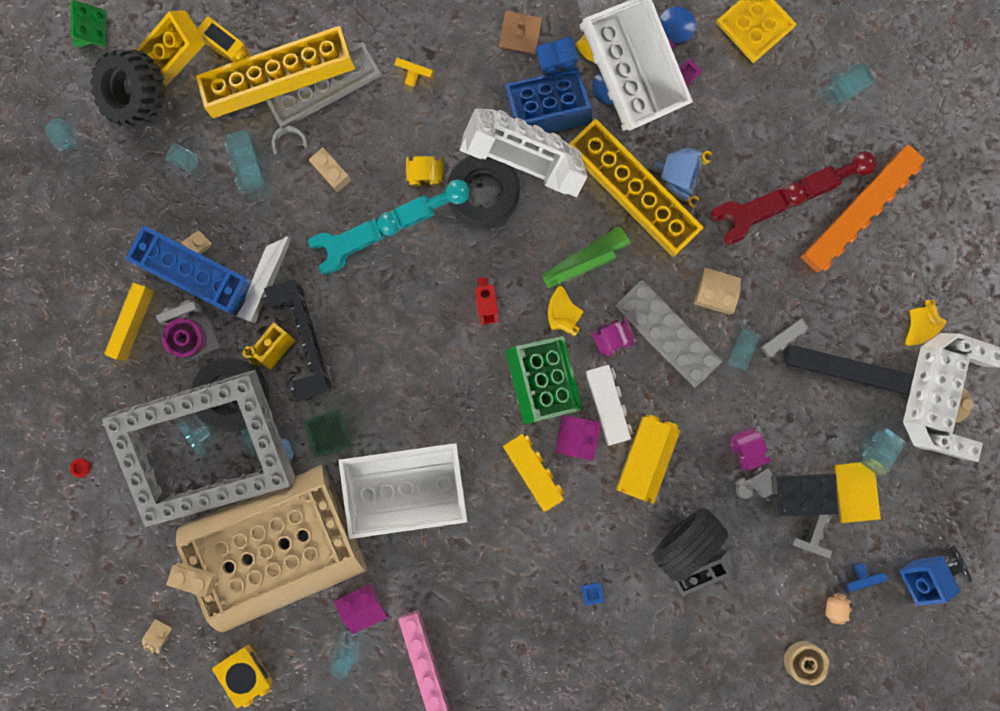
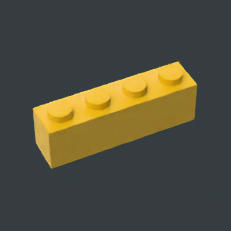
(533, 472)

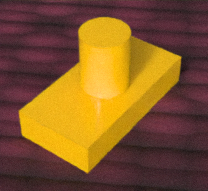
(413, 71)

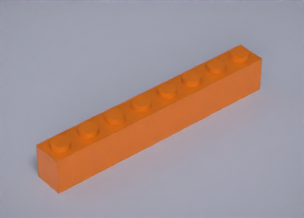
(862, 208)

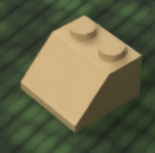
(718, 291)

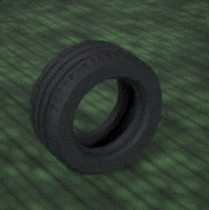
(690, 545)

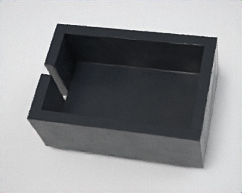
(804, 494)

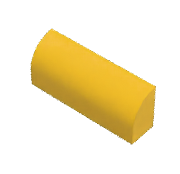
(129, 322)

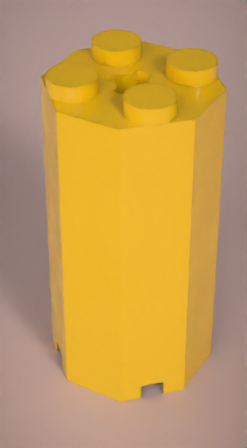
(648, 458)

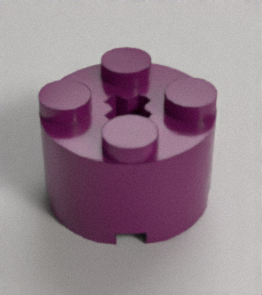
(613, 336)
(173, 338)
(750, 449)

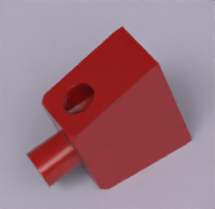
(486, 306)

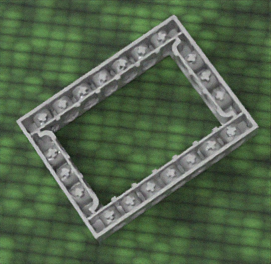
(247, 390)

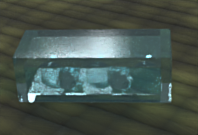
(244, 161)

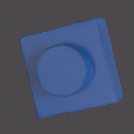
(592, 593)

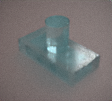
(743, 349)
(194, 438)

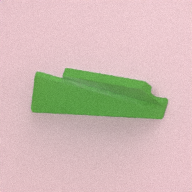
(588, 258)

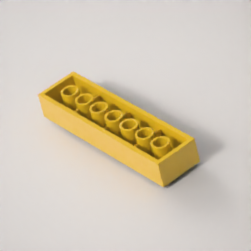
(275, 72)
(635, 188)

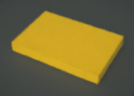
(856, 493)

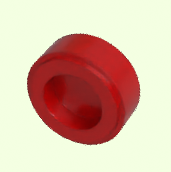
(80, 467)

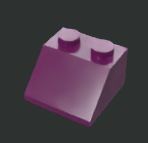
(577, 437)
(360, 608)

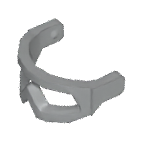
(283, 130)

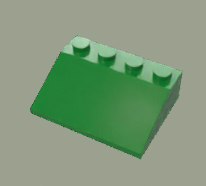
(543, 379)

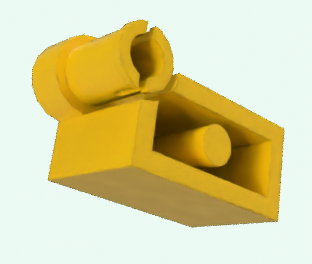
(269, 347)

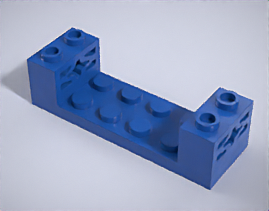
(188, 270)

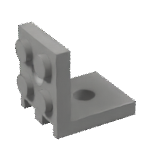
(195, 312)

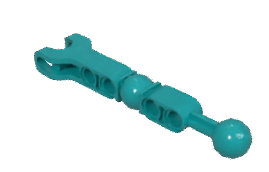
(387, 224)

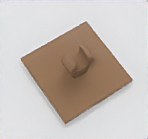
(520, 32)

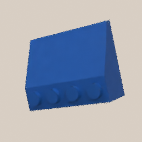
(551, 101)

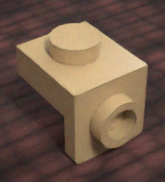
(197, 242)
(156, 636)

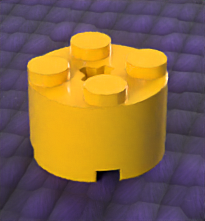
(424, 170)

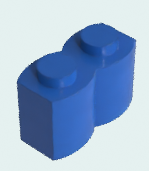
(556, 55)

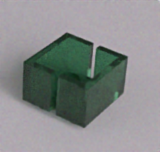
(329, 433)

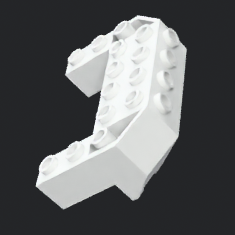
(525, 148)
(938, 392)

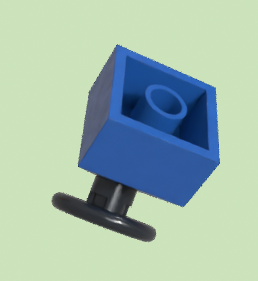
(932, 578)

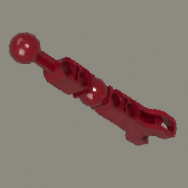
(794, 194)

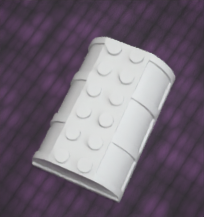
(636, 62)
(402, 491)

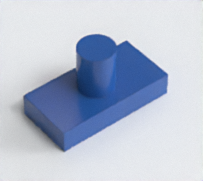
(863, 579)

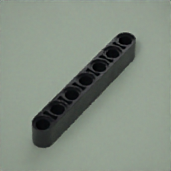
(849, 369)

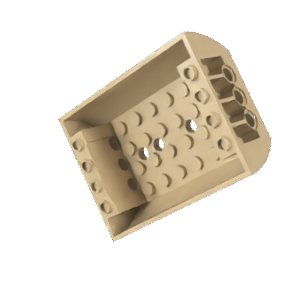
(276, 573)

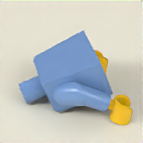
(681, 172)

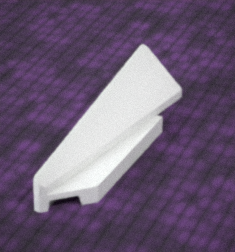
(263, 278)

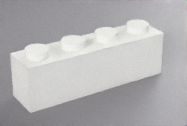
(608, 405)

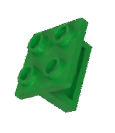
(87, 24)

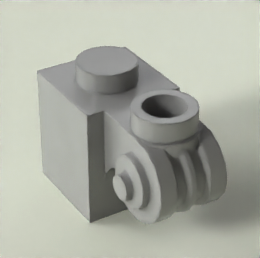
(759, 480)

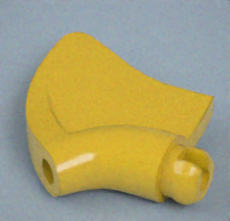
(563, 313)
(924, 324)

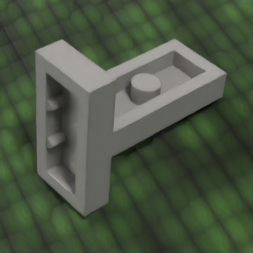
(814, 536)

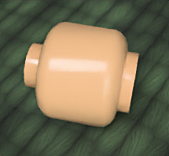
(838, 609)

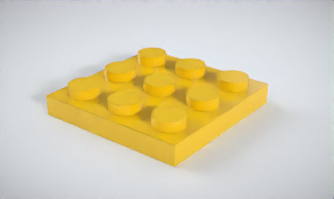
(756, 26)

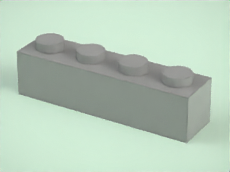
(783, 338)

